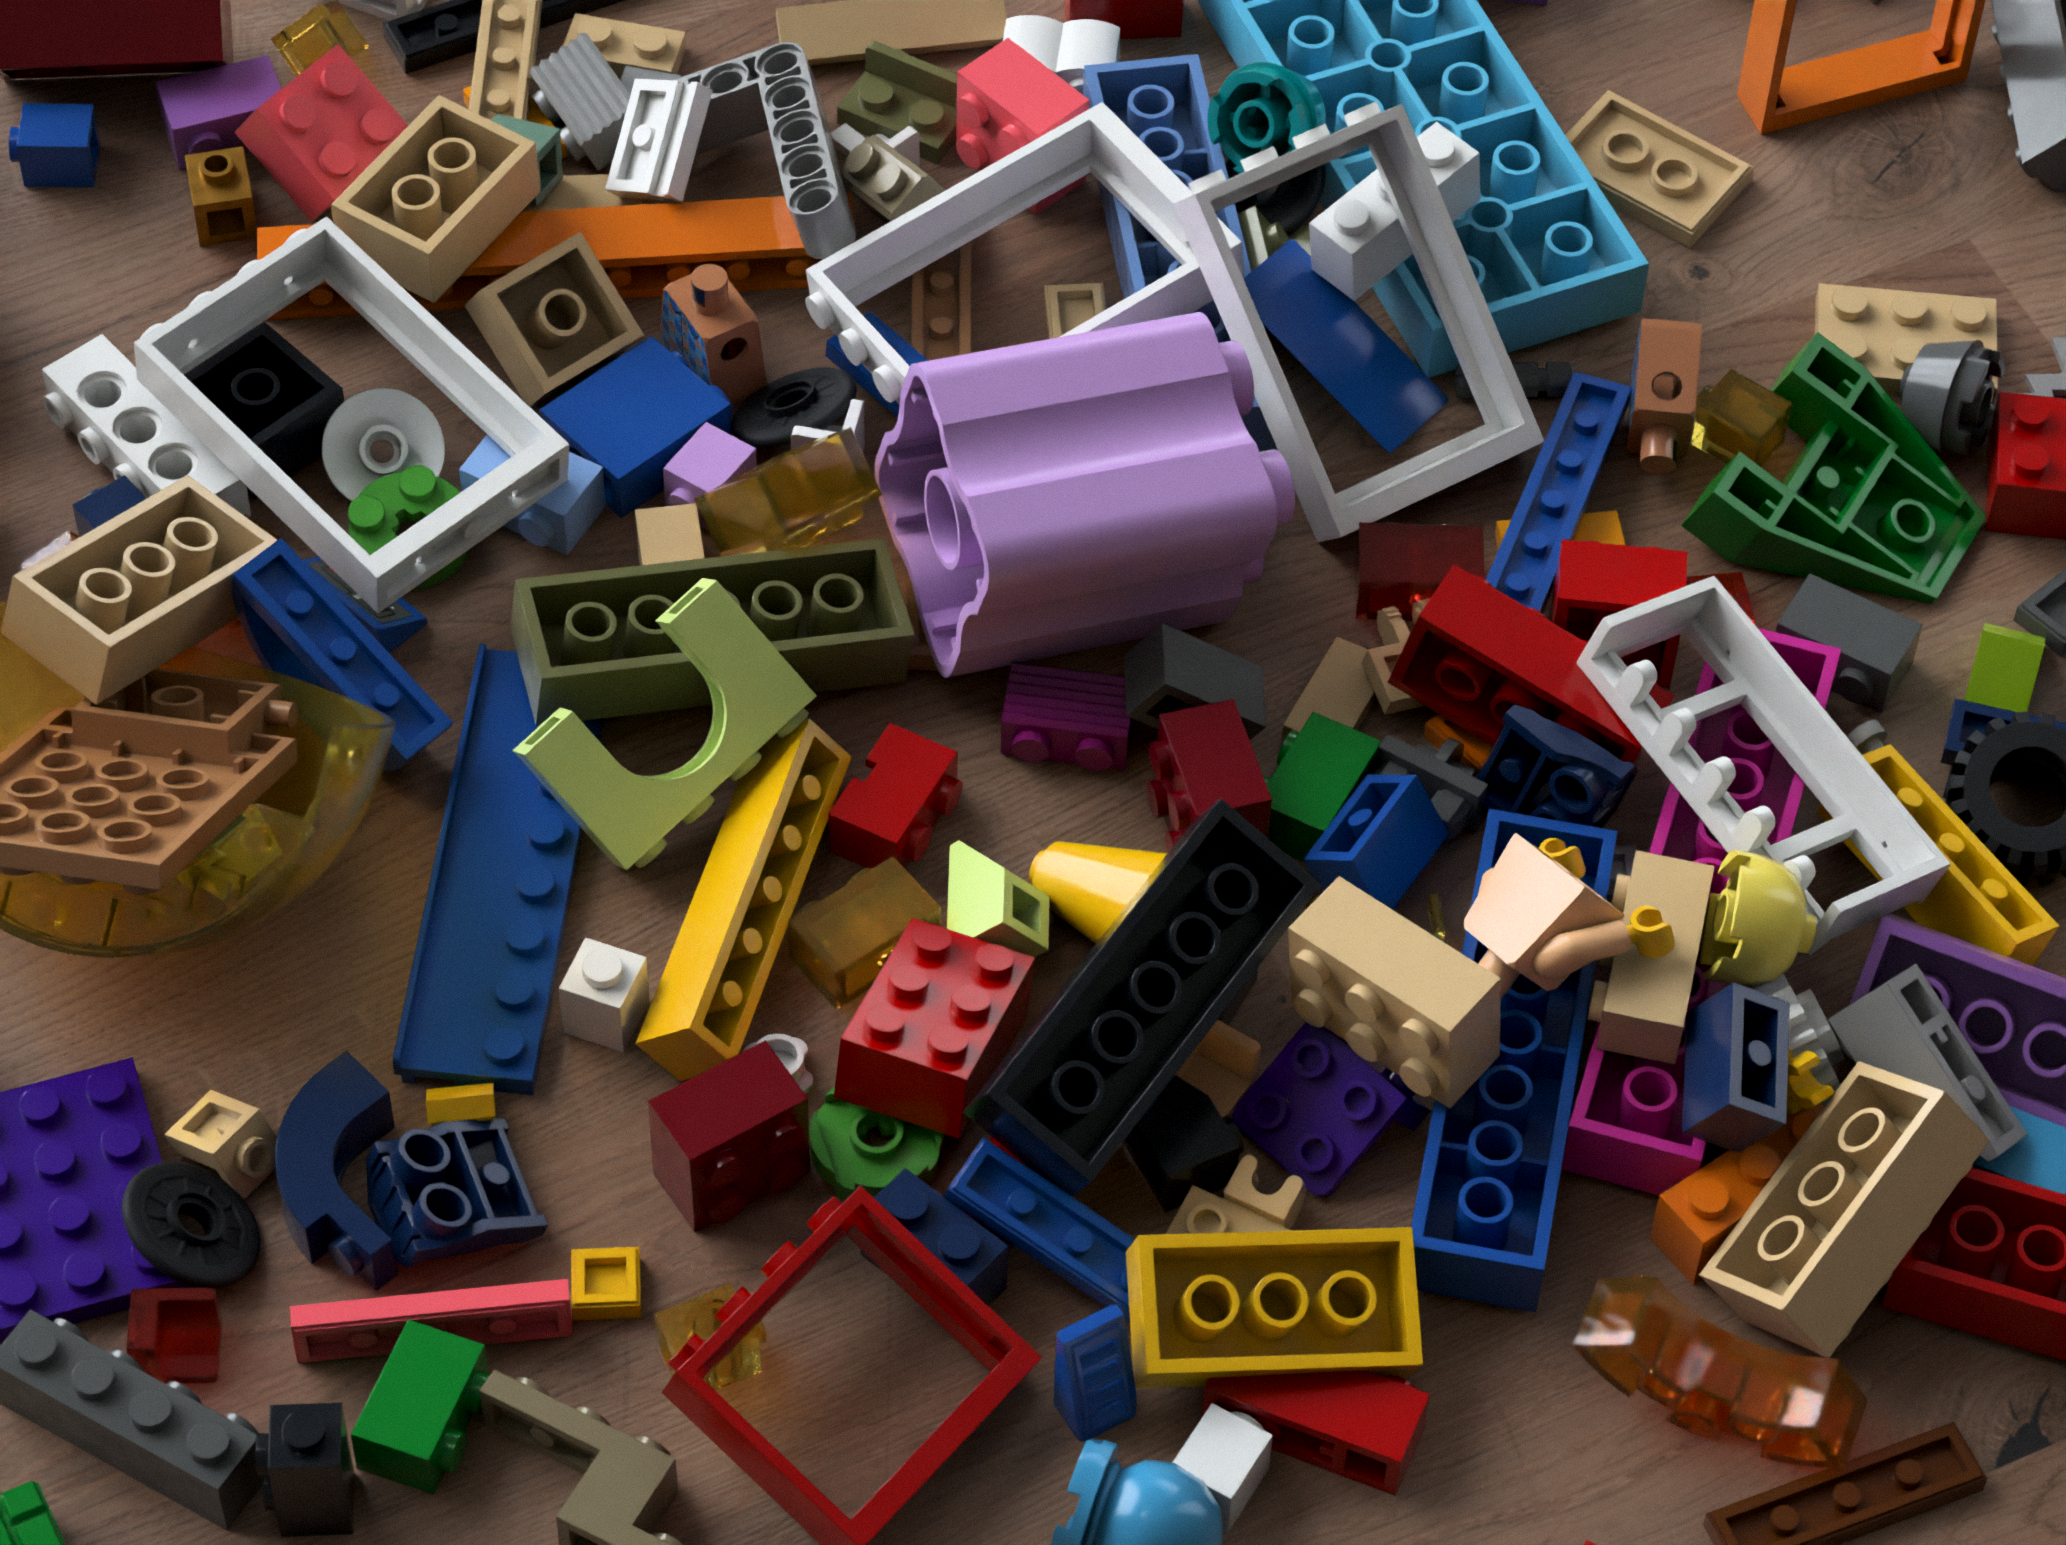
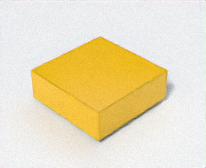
(461, 1103)
(606, 1283)

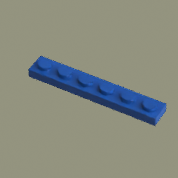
(1559, 488)

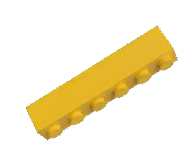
(743, 903)

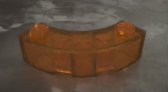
(1716, 1381)

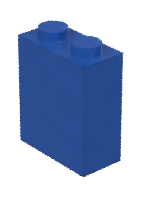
(636, 419)

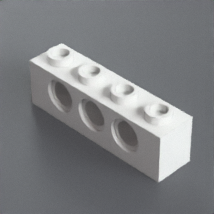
(128, 427)

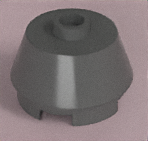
(1951, 394)

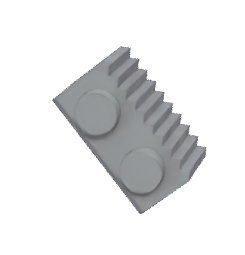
(586, 96)

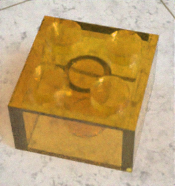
(791, 497)

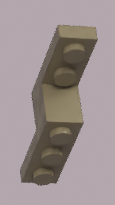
(624, 1478)

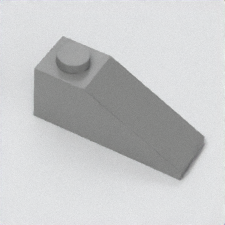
(1914, 1036)

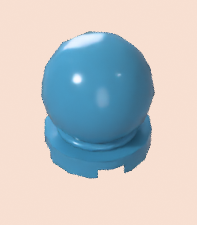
(1137, 1503)

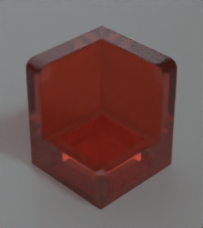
(176, 1333)

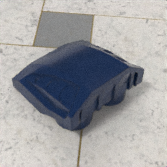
(1552, 772)
(450, 1191)

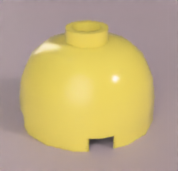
(1755, 922)

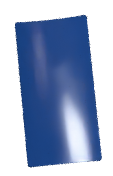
(1342, 347)

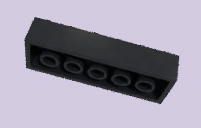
(1142, 999)

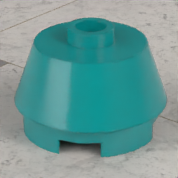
(1262, 109)

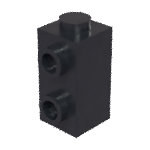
(307, 1469)

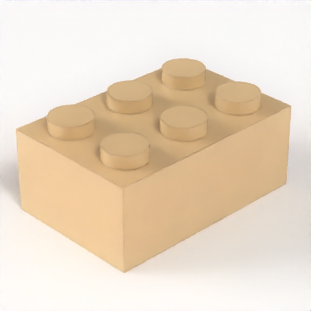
(438, 196)
(1394, 992)

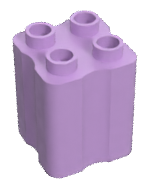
(1079, 491)

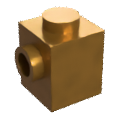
(221, 196)

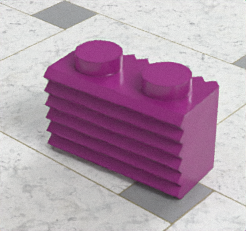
(1066, 717)

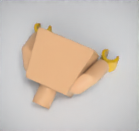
(1551, 923)

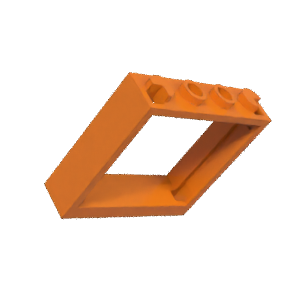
(1854, 76)

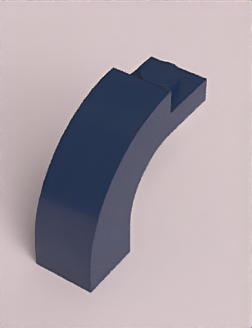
(318, 1139)

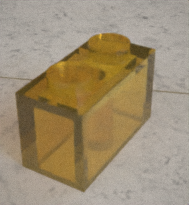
(854, 930)

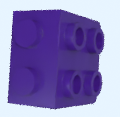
(1324, 1108)

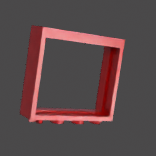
(924, 1280)

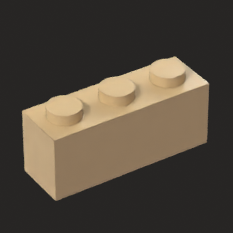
(1649, 997)

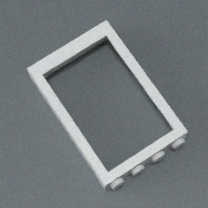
(1086, 144)
(1451, 283)
(270, 284)

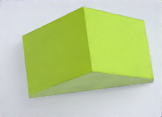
(2005, 668)

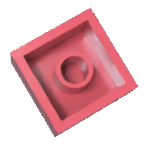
(1009, 102)
(321, 131)

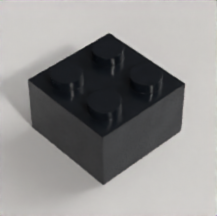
(271, 395)

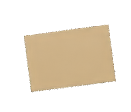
(1657, 168)

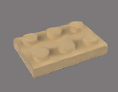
(1891, 326)

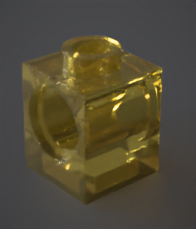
(680, 1322)

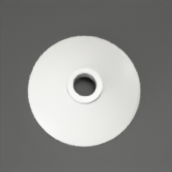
(374, 417)

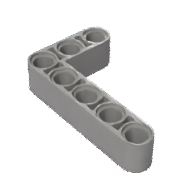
(780, 94)

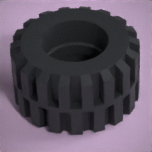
(2004, 751)

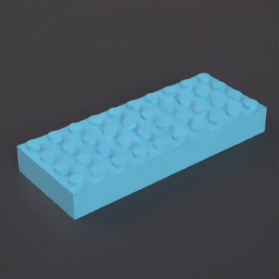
(1543, 229)

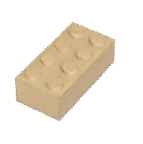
(133, 589)
(1844, 1208)

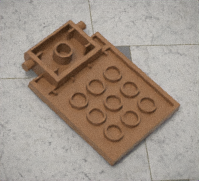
(140, 778)

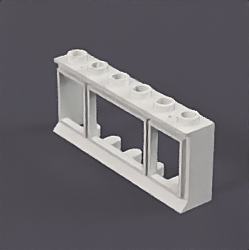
(1794, 724)

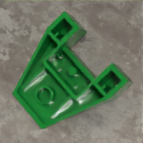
(1859, 503)

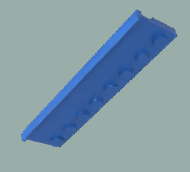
(491, 903)

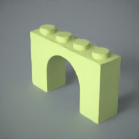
(752, 700)

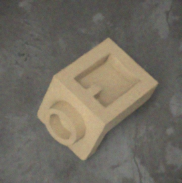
(228, 1139)

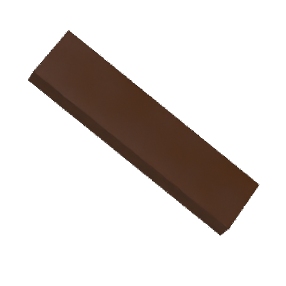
(1855, 1500)

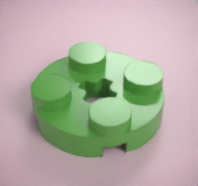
(397, 499)
(847, 1162)

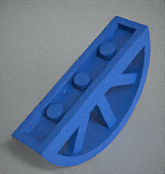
(313, 636)

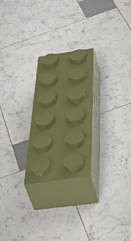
(599, 652)

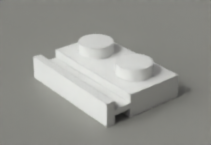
(658, 140)

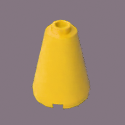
(1091, 882)

